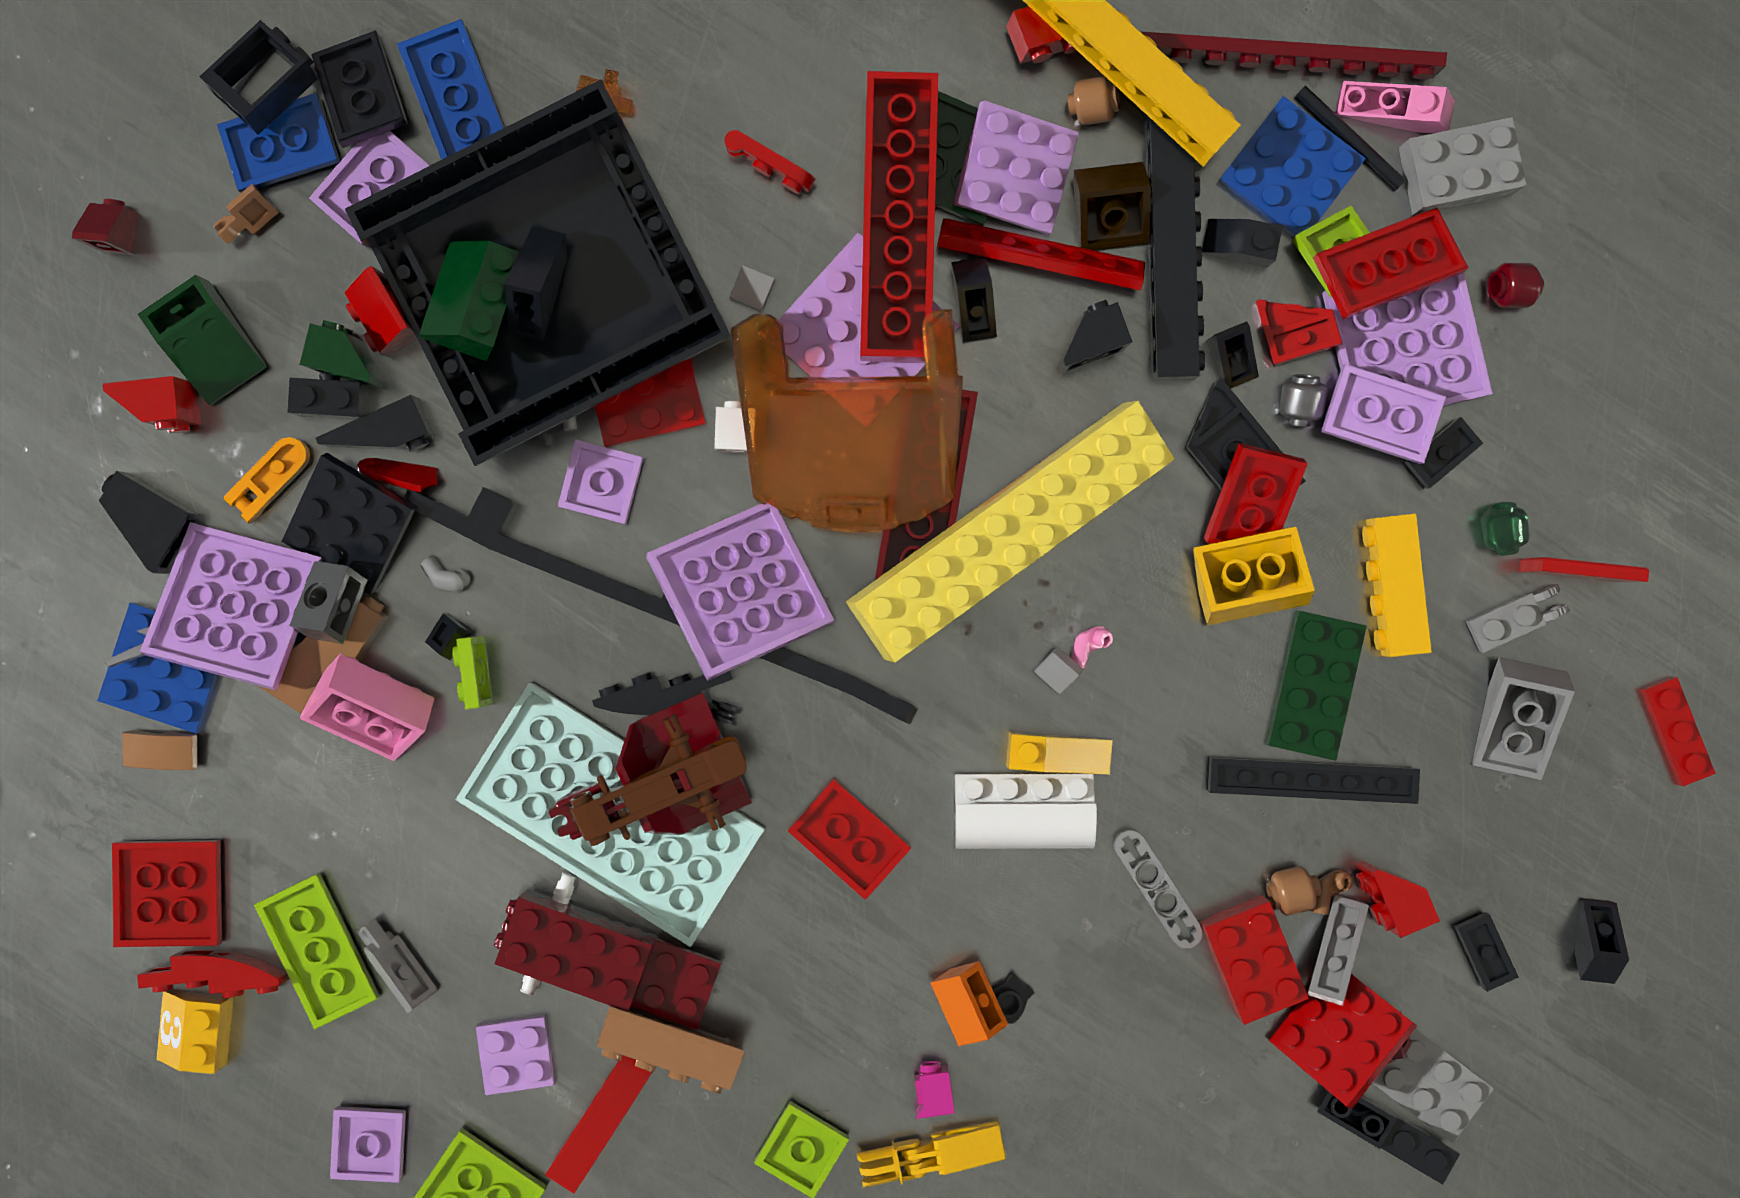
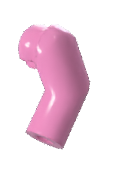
(1090, 641)

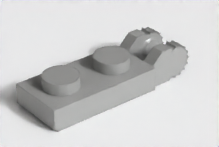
(1514, 619)

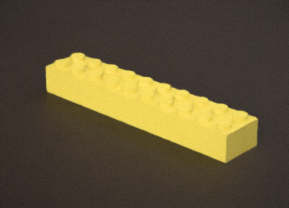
(1010, 531)

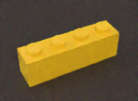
(1397, 585)

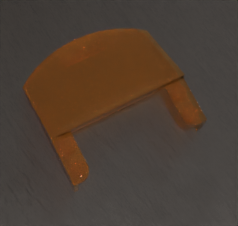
(849, 447)

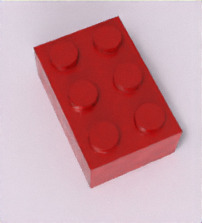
(1253, 959)

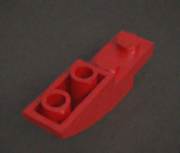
(221, 970)

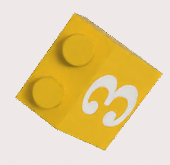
(194, 1031)

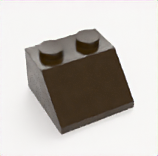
(1112, 206)

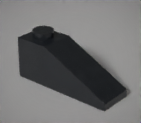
(390, 427)

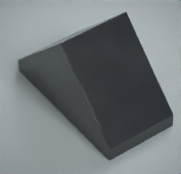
(1234, 354)

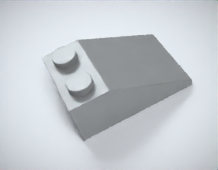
(1522, 718)

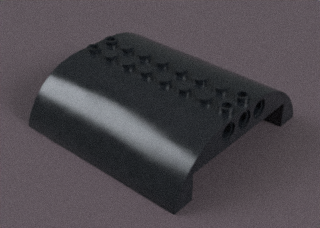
(628, 282)

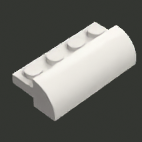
(1025, 811)

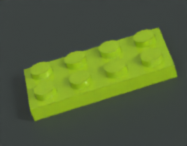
(317, 951)

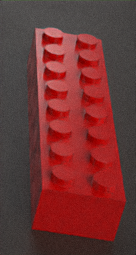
(898, 214)

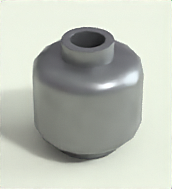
(1303, 399)

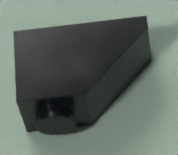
(1242, 240)
(974, 298)
(1600, 942)

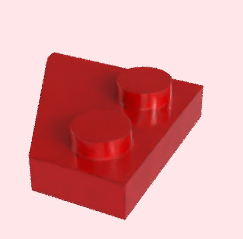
(1297, 330)

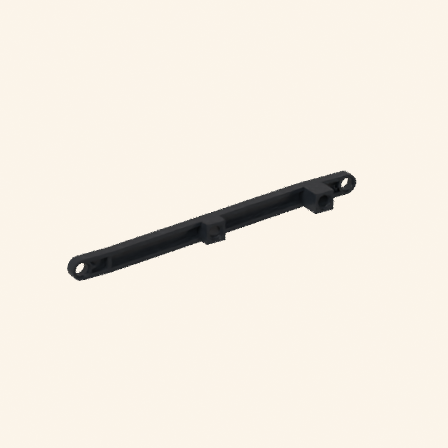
(490, 521)

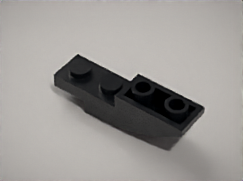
(650, 694)
(1393, 1135)

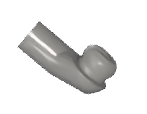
(444, 579)

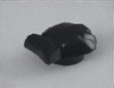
(1013, 998)

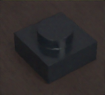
(444, 636)

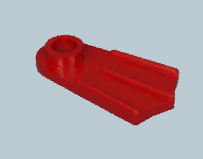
(399, 474)

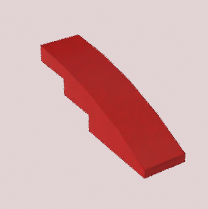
(598, 1124)

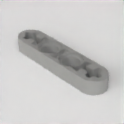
(1158, 887)

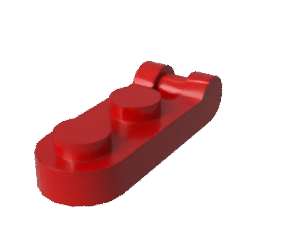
(768, 161)

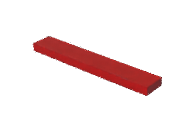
(1041, 254)

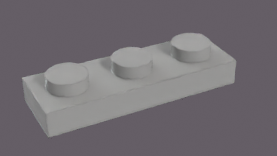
(1338, 950)

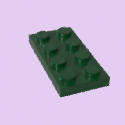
(1316, 685)

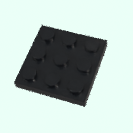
(349, 520)

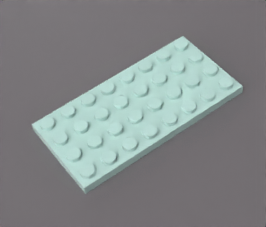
(555, 750)

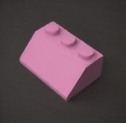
(368, 708)

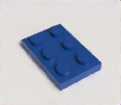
(286, 148)

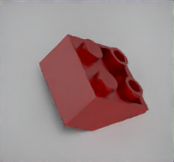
(1397, 901)

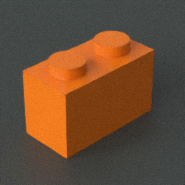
(969, 1003)

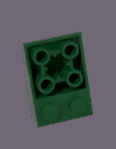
(202, 339)

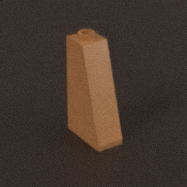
(313, 656)

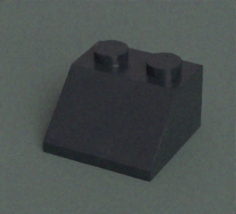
(1096, 336)

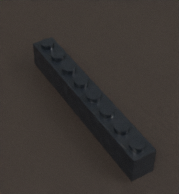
(1174, 259)

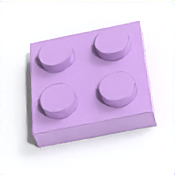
(600, 482)
(515, 1054)
(367, 1144)

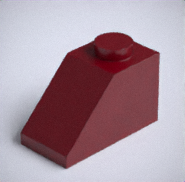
(107, 227)

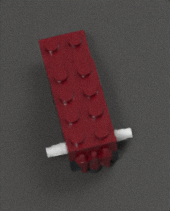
(602, 958)

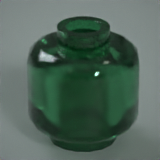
(1505, 528)

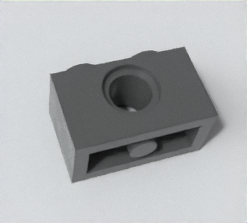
(328, 602)

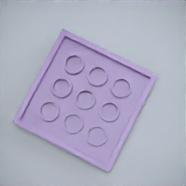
(825, 323)
(1420, 341)
(739, 589)
(229, 606)

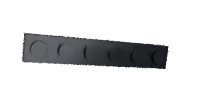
(1313, 780)

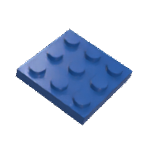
(1291, 168)
(155, 686)

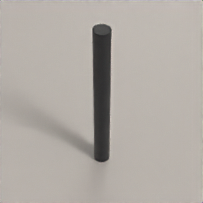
(1350, 137)

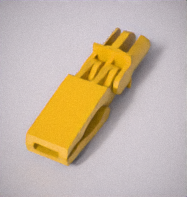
(943, 1152)

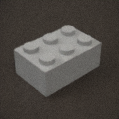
(1462, 166)

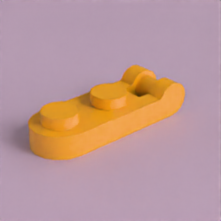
(269, 477)

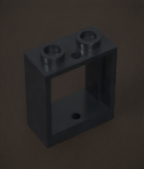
(242, 58)

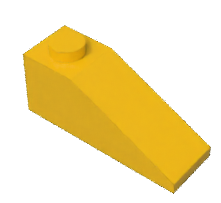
(1058, 753)

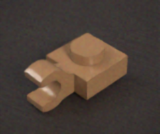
(247, 211)

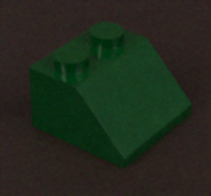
(336, 352)

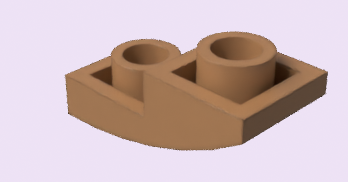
(159, 751)

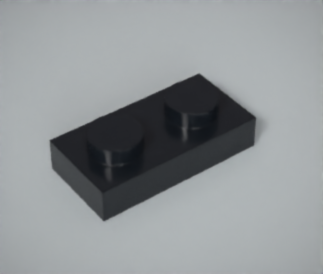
(1446, 452)
(1486, 951)

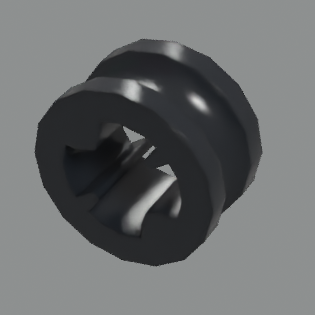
(725, 712)

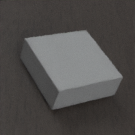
(752, 288)
(1058, 670)

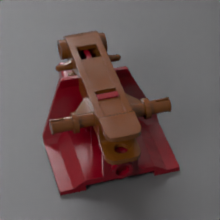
(672, 776)

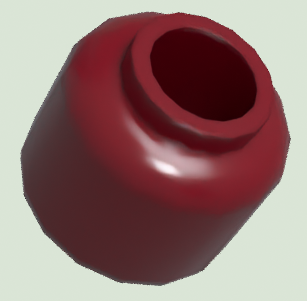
(1515, 285)

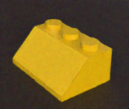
(1252, 576)

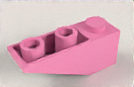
(1398, 105)

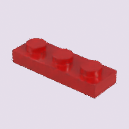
(1677, 731)

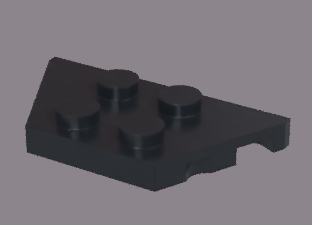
(1220, 430)

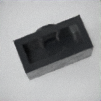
(328, 397)

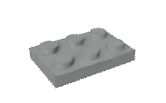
(1434, 1087)

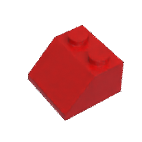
(380, 312)
(161, 401)

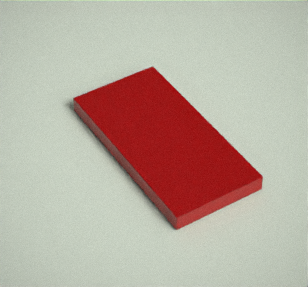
(1390, 263)

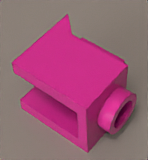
(933, 1090)

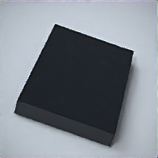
(359, 89)

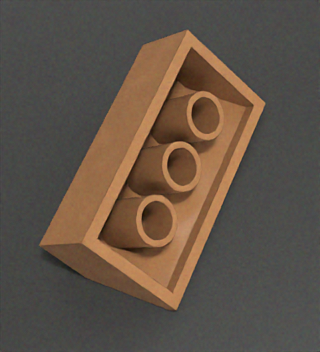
(670, 1048)

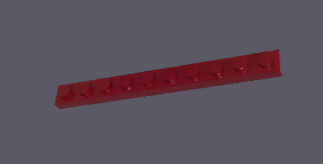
(1288, 55)

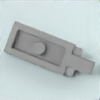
(396, 966)

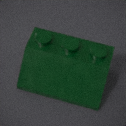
(469, 297)

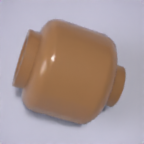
(1094, 100)
(1293, 890)

